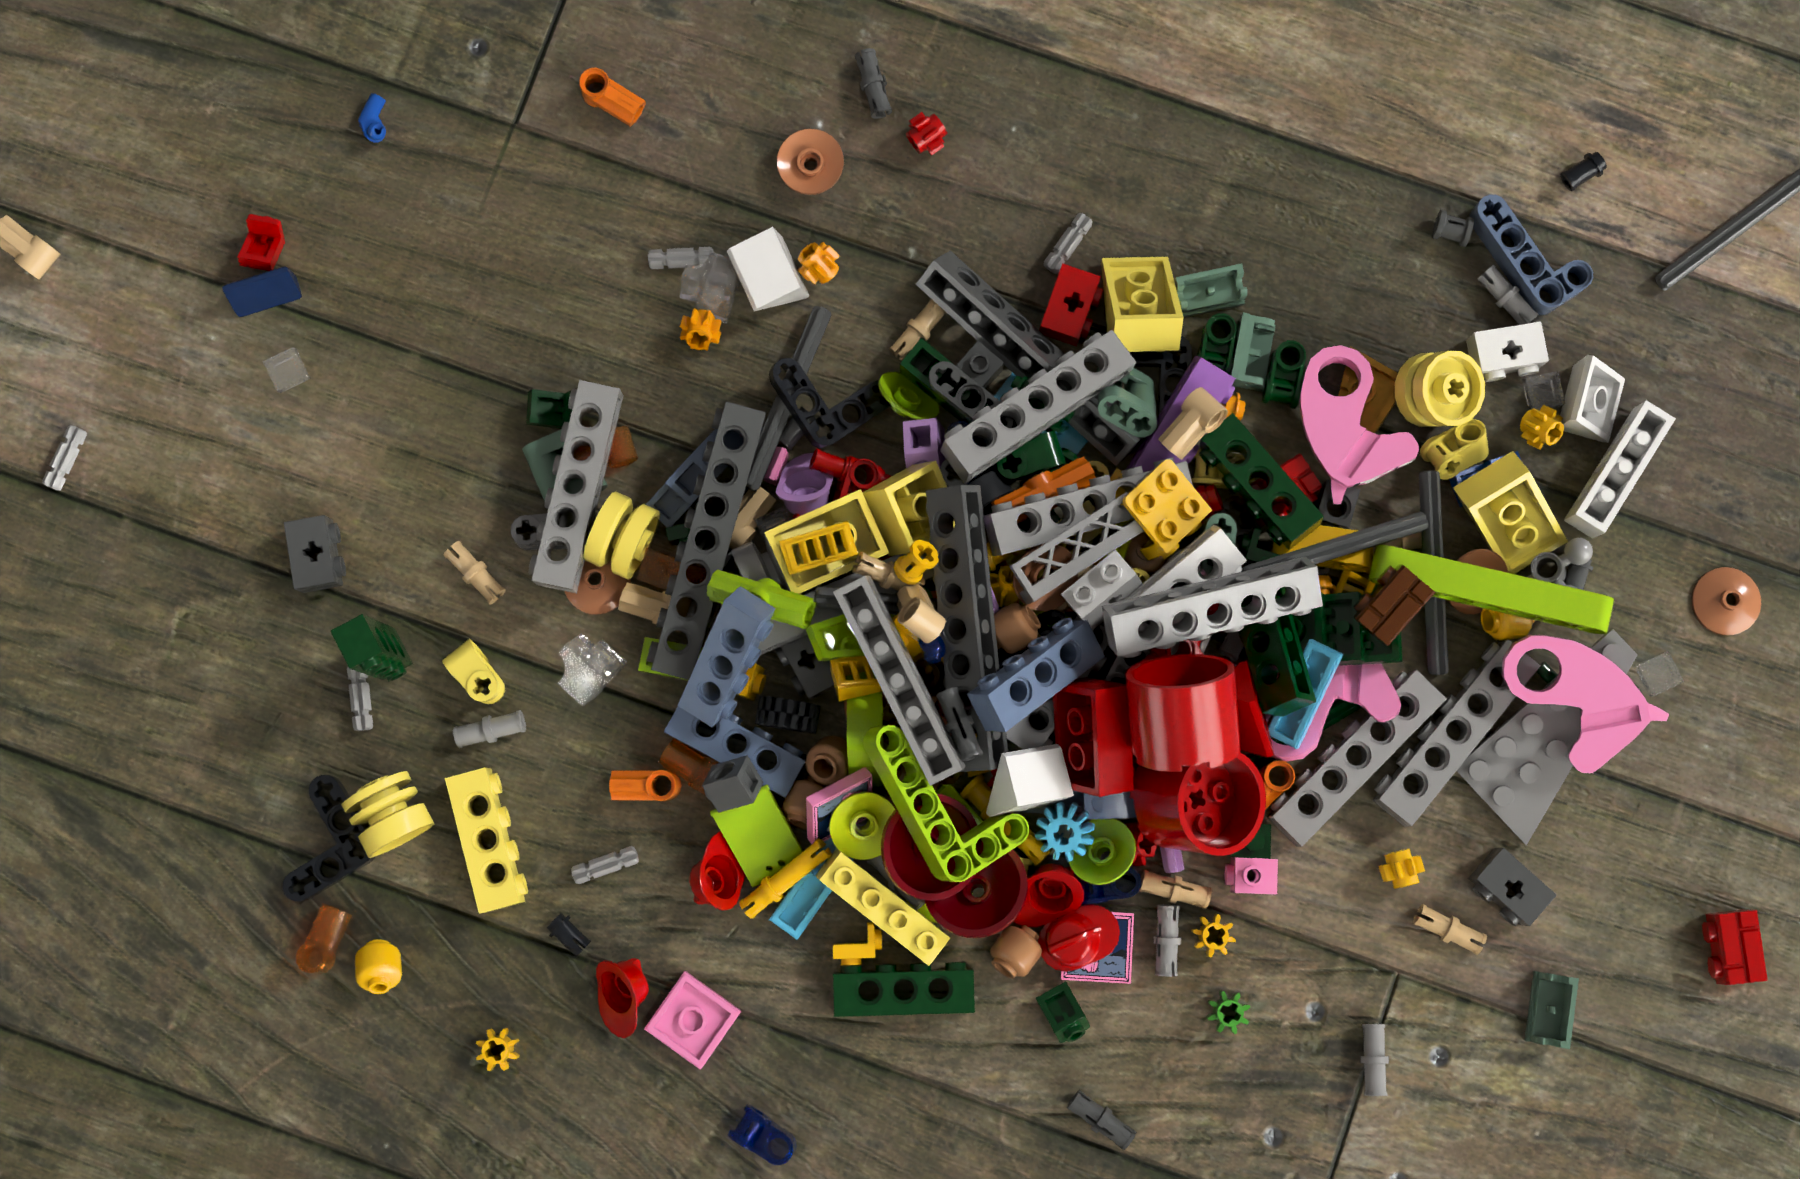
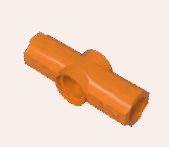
(1077, 472)

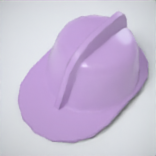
(802, 487)

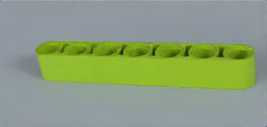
(1500, 590)

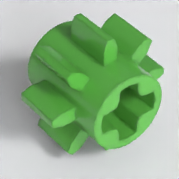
(1236, 1007)

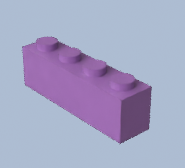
(1198, 374)

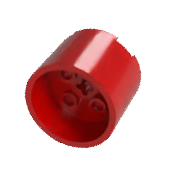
(1183, 711)
(1201, 807)

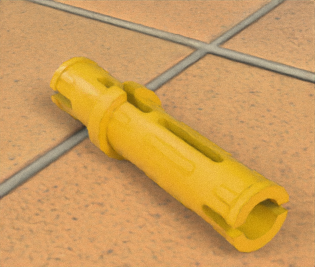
(774, 887)

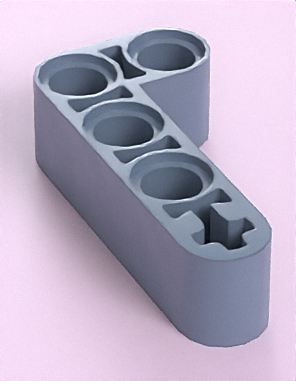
(1526, 252)

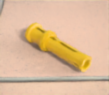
(979, 794)

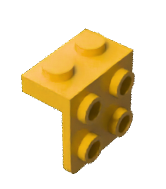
(1165, 509)

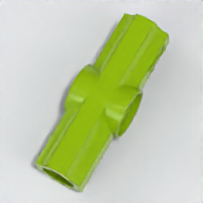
(790, 606)

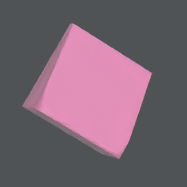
(776, 466)

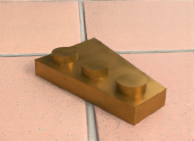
(1381, 395)

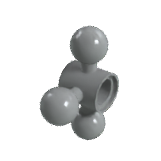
(1577, 551)

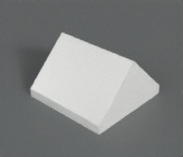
(767, 270)
(1591, 399)
(1029, 780)

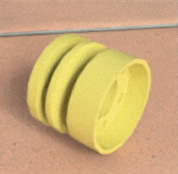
(387, 813)

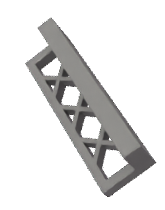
(1079, 561)

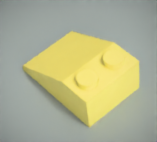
(1142, 303)
(847, 508)
(1510, 512)

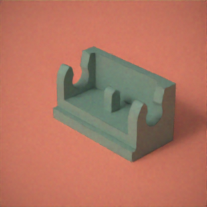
(1211, 290)
(1252, 351)
(1551, 1009)

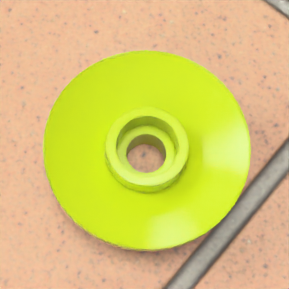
(856, 840)

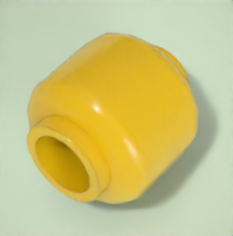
(1505, 626)
(378, 966)

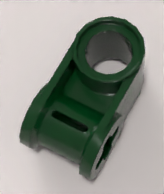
(1216, 350)
(1283, 381)
(1037, 456)

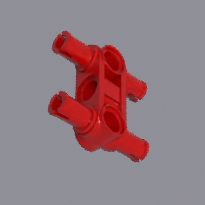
(844, 470)

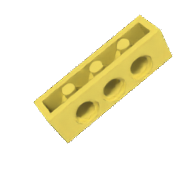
(462, 792)
(882, 907)

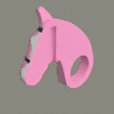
(1334, 431)

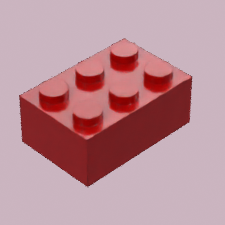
(1095, 736)

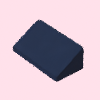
(263, 291)

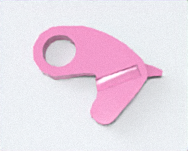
(1357, 684)
(1608, 699)

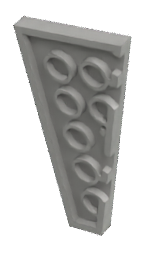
(1527, 756)

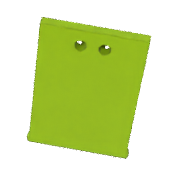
(759, 836)

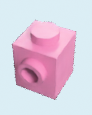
(1264, 877)

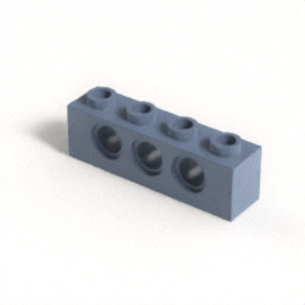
(727, 656)
(1035, 674)
(780, 778)

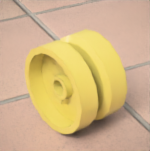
(1439, 389)
(621, 535)

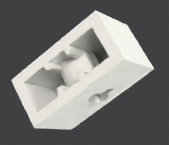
(1522, 340)
(1102, 585)

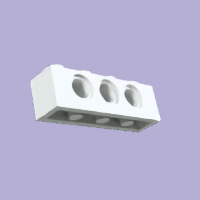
(1619, 469)
(1184, 567)

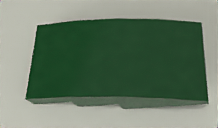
(1337, 629)

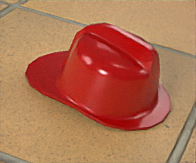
(717, 876)
(1050, 895)
(1079, 938)
(620, 993)

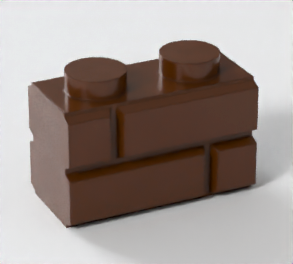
(1392, 604)

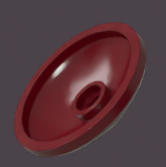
(905, 862)
(1003, 899)

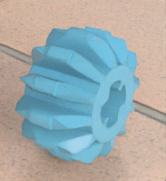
(1077, 838)

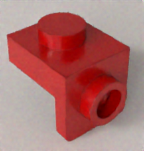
(262, 243)

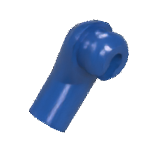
(370, 121)

